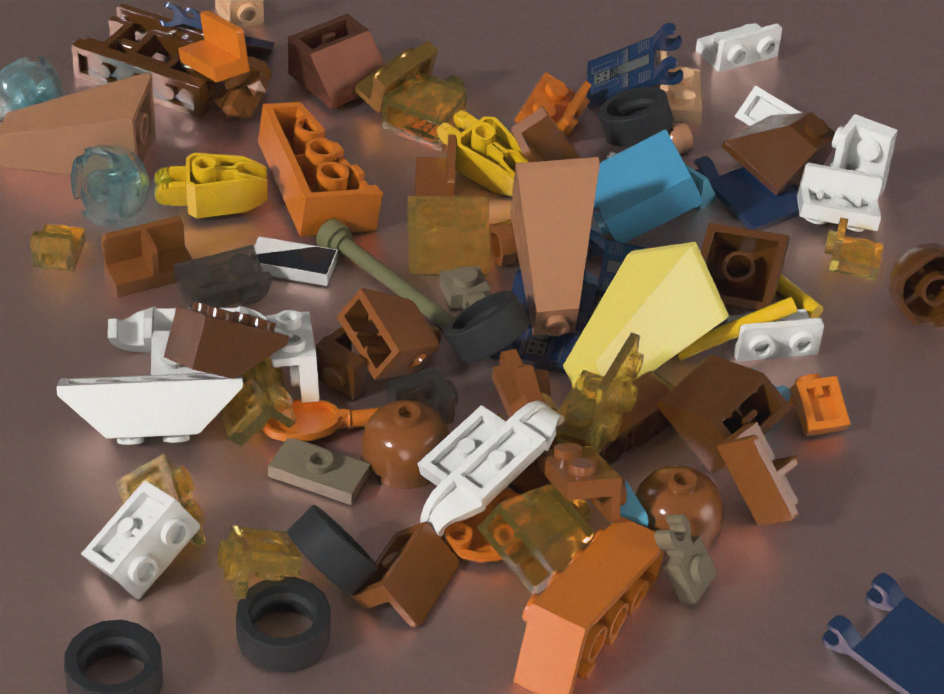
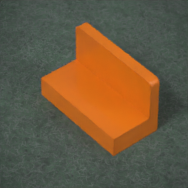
(220, 53)

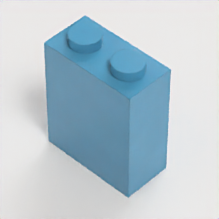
(643, 188)

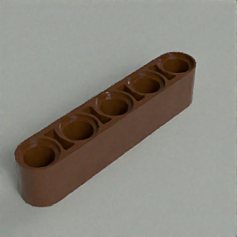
(636, 429)

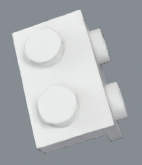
(835, 193)

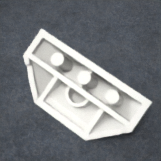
(149, 404)

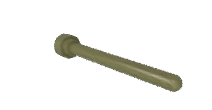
(338, 236)

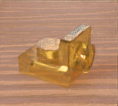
(57, 247)
(853, 255)

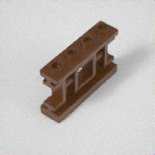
(128, 52)

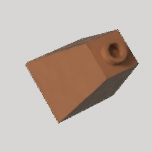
(58, 130)
(551, 234)

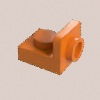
(819, 404)

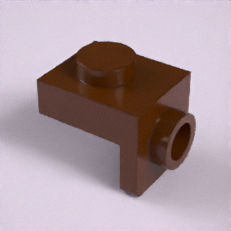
(340, 365)

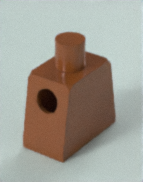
(389, 333)

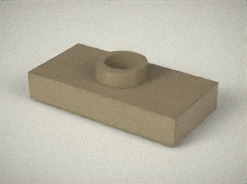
(319, 470)

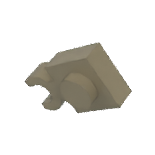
(688, 563)

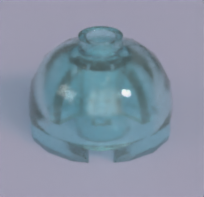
(28, 84)
(110, 183)

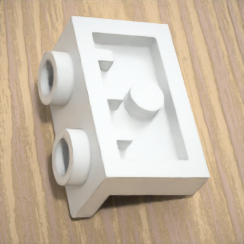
(740, 46)
(864, 147)
(779, 339)
(298, 353)
(142, 539)

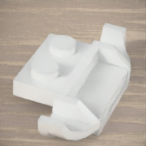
(149, 332)
(483, 460)

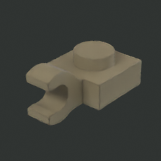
(463, 286)

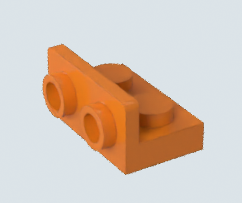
(558, 102)

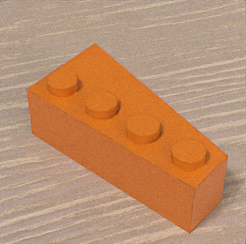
(313, 172)
(586, 607)

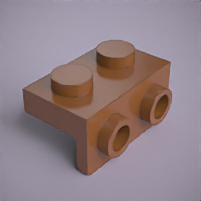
(582, 475)

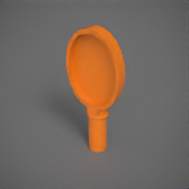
(317, 421)

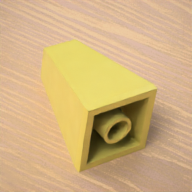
(655, 294)

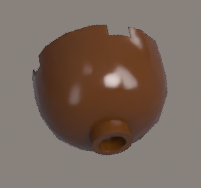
(919, 284)

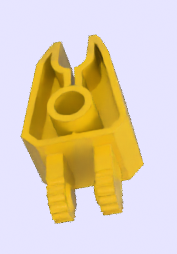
(484, 151)
(213, 185)

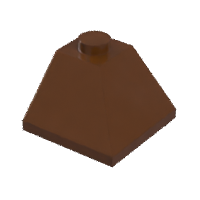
(781, 147)
(744, 264)

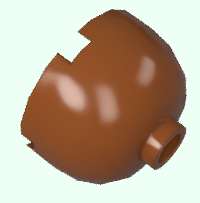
(399, 439)
(686, 492)

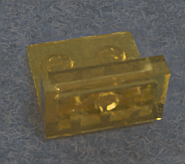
(447, 234)
(597, 402)

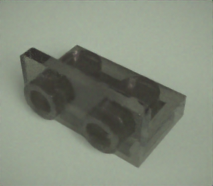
(223, 279)

